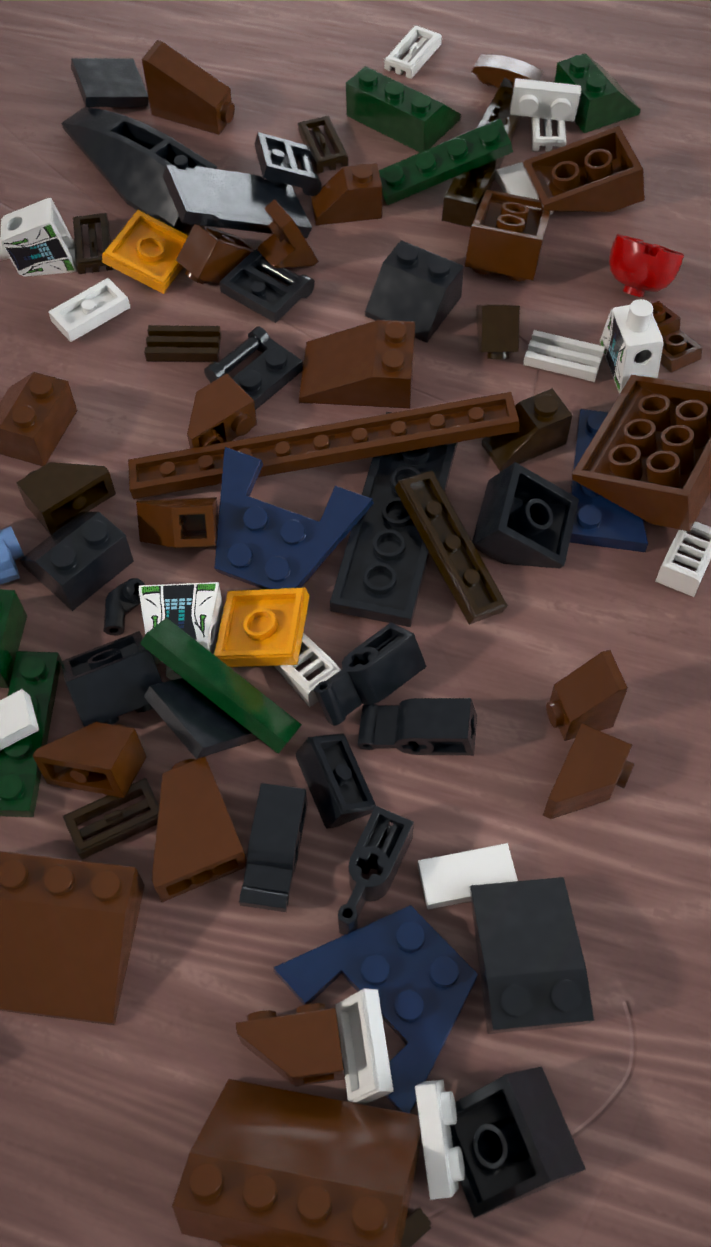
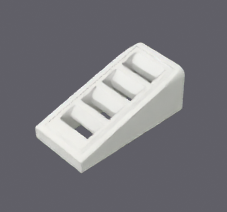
(679, 577)
(298, 680)

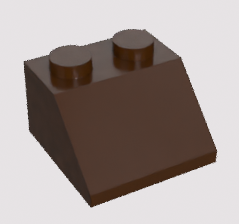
(35, 417)

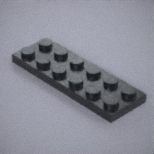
(384, 549)

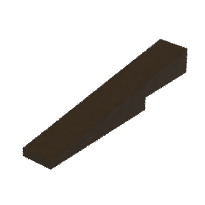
(468, 189)

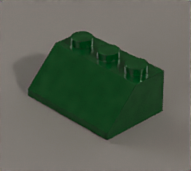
(397, 110)

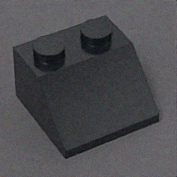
(416, 289)
(525, 519)
(79, 558)
(111, 679)
(512, 1141)

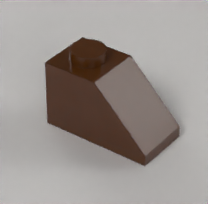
(349, 196)
(211, 254)
(588, 696)
(93, 759)
(589, 772)

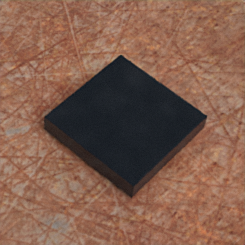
(109, 82)
(196, 719)

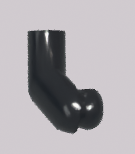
(119, 603)

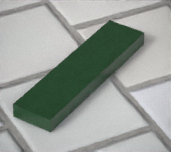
(221, 684)

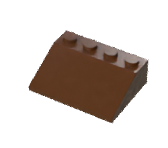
(653, 452)
(65, 935)
(298, 1171)

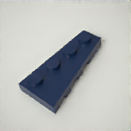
(597, 518)

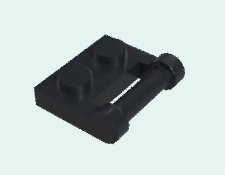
(279, 163)
(263, 293)
(264, 374)

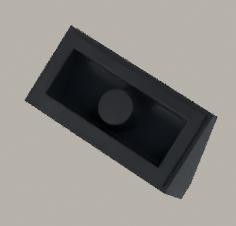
(334, 779)

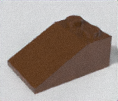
(588, 174)
(507, 236)
(361, 366)

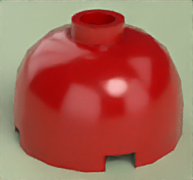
(643, 265)

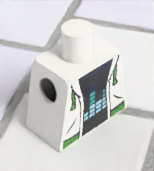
(37, 240)
(630, 335)
(190, 606)

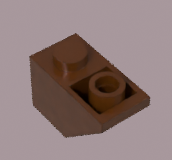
(220, 413)
(178, 522)
(296, 1045)

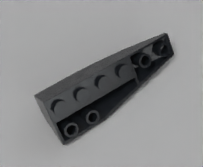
(133, 159)

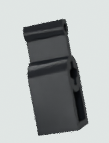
(371, 672)
(420, 726)
(274, 847)
(381, 849)

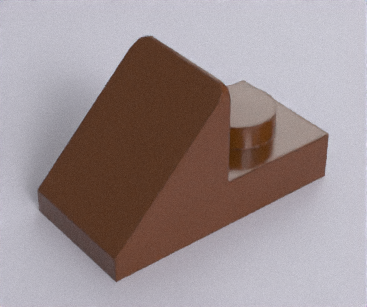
(286, 244)

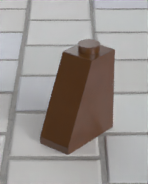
(184, 91)
(193, 832)

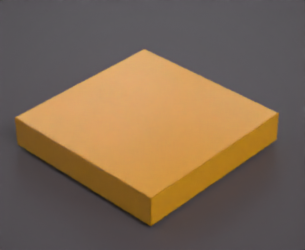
(146, 251)
(262, 627)

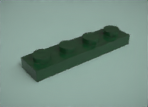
(445, 161)
(19, 774)

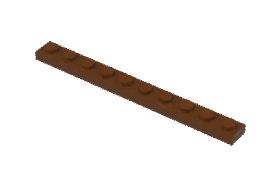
(329, 444)

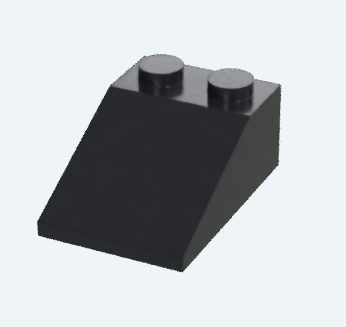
(529, 956)

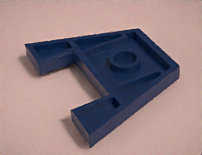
(270, 543)
(417, 981)

